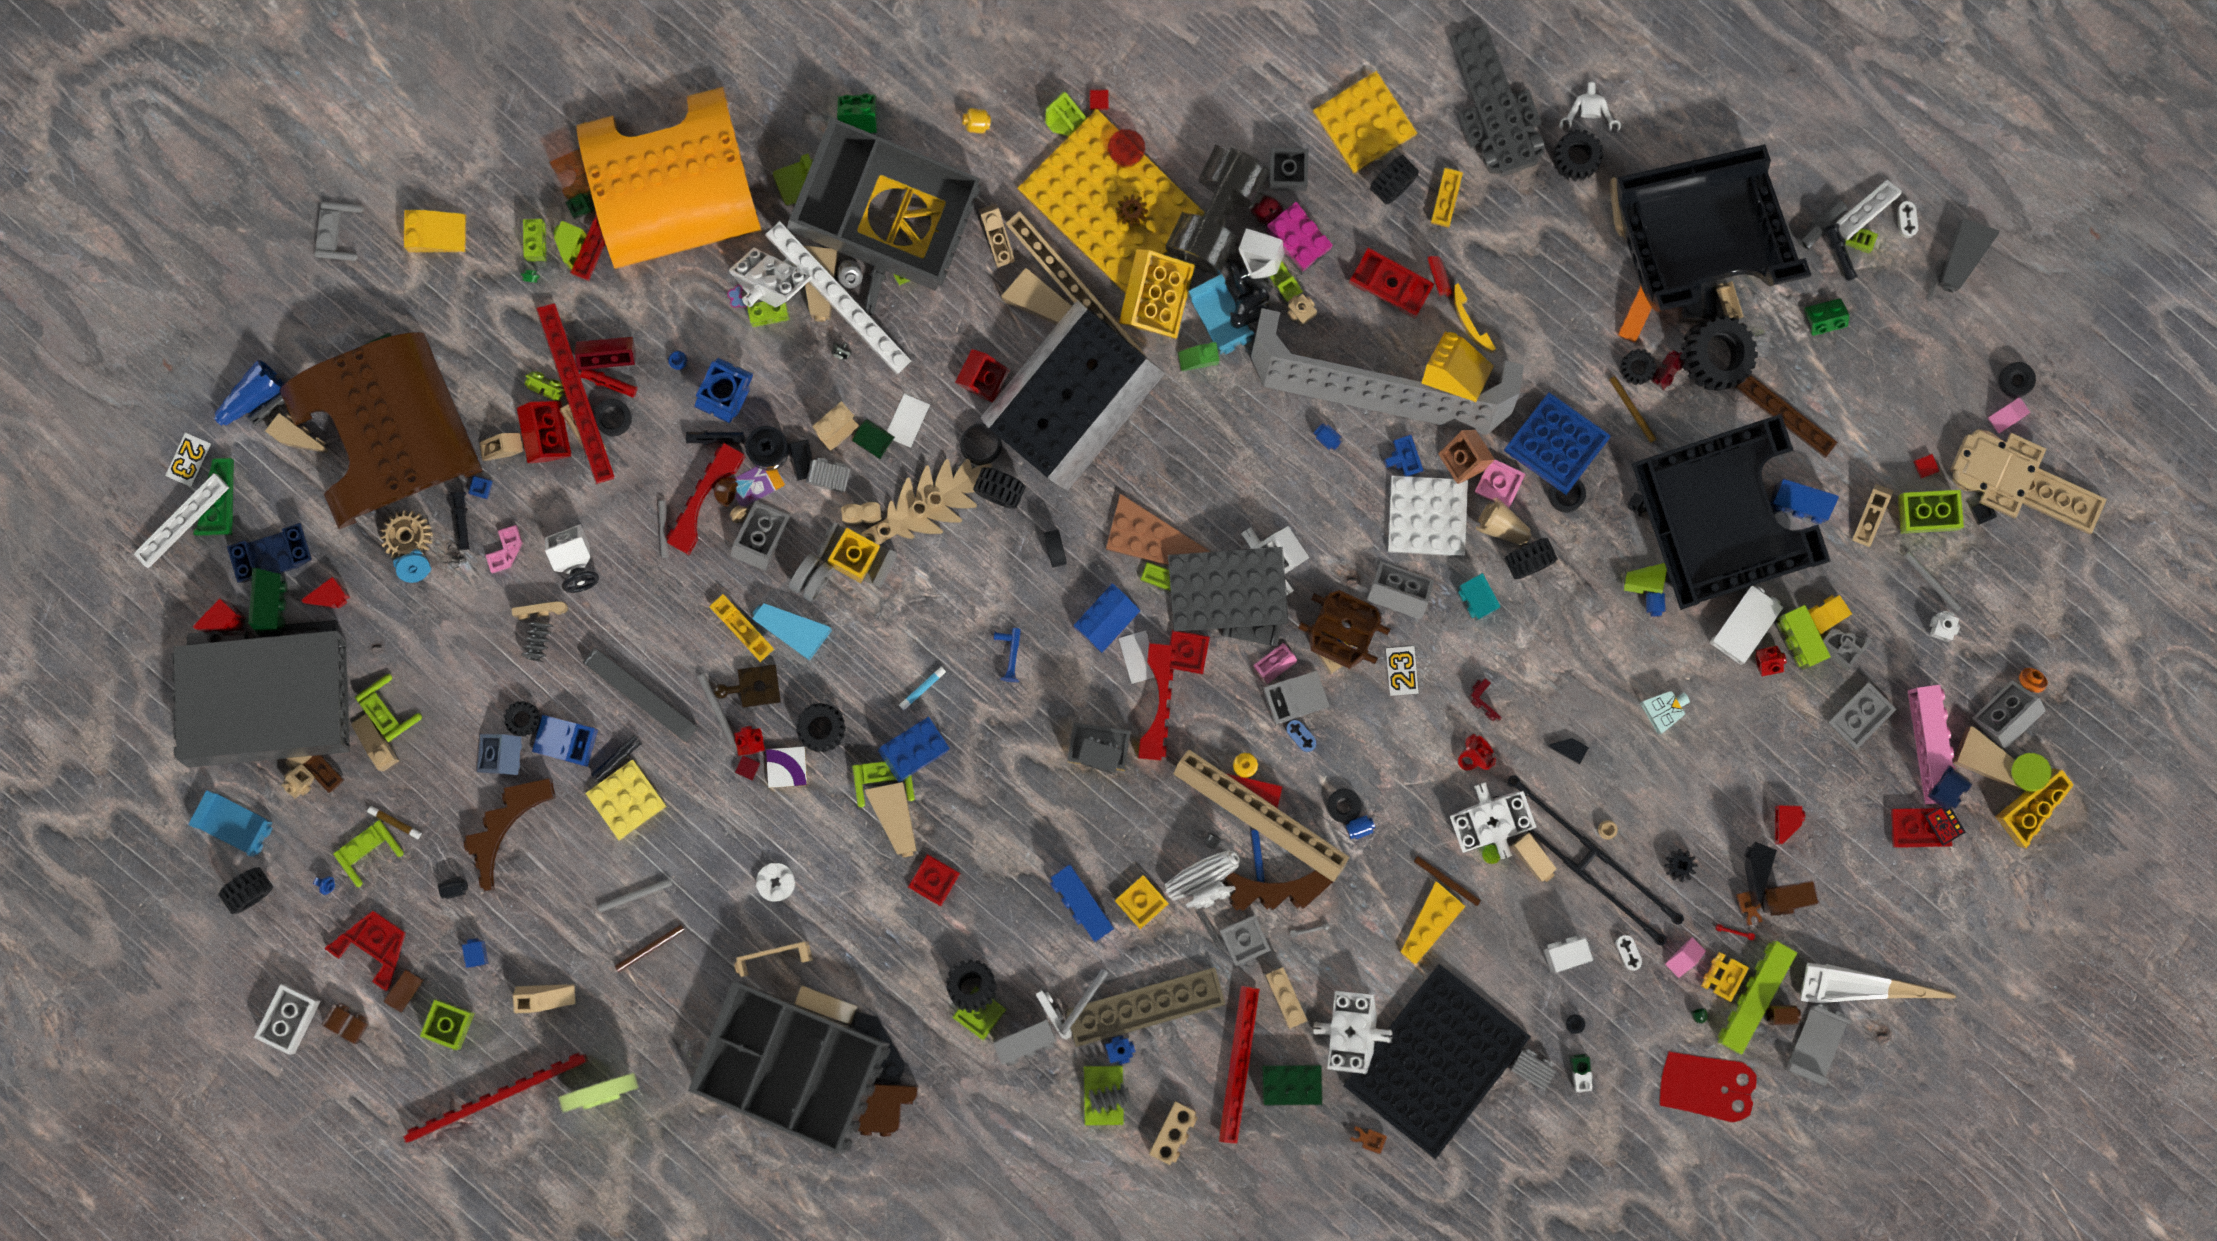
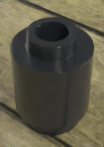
(453, 887)

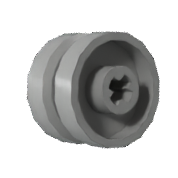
(811, 577)

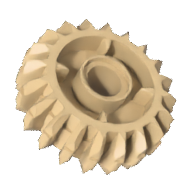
(400, 525)

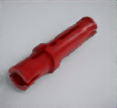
(600, 378)

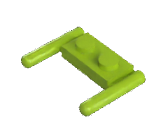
(380, 714)
(876, 773)
(363, 845)

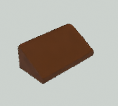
(403, 990)

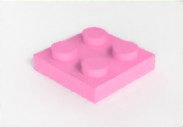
(1500, 482)

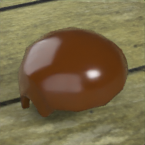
(725, 491)

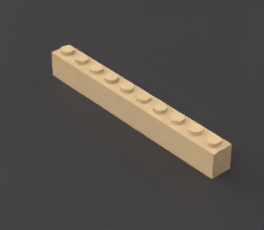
(1061, 271)
(1261, 815)

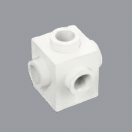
(1944, 626)

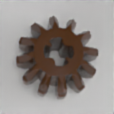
(1125, 213)

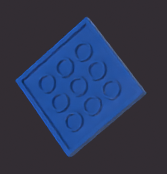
(1557, 443)

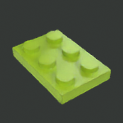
(1100, 1077)

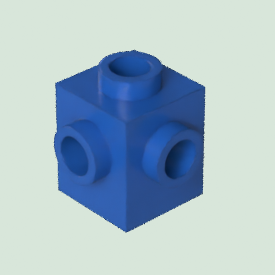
(1113, 1054)

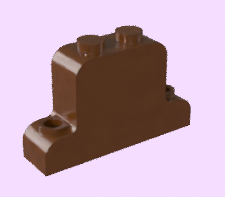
(884, 1109)

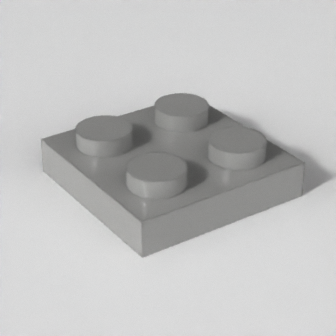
(1245, 940)

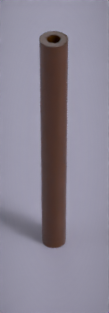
(1446, 880)
(649, 948)

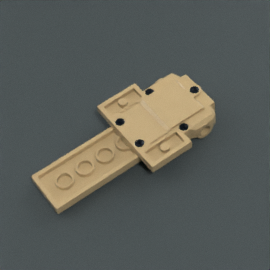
(2011, 477)

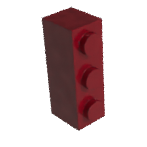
(605, 353)

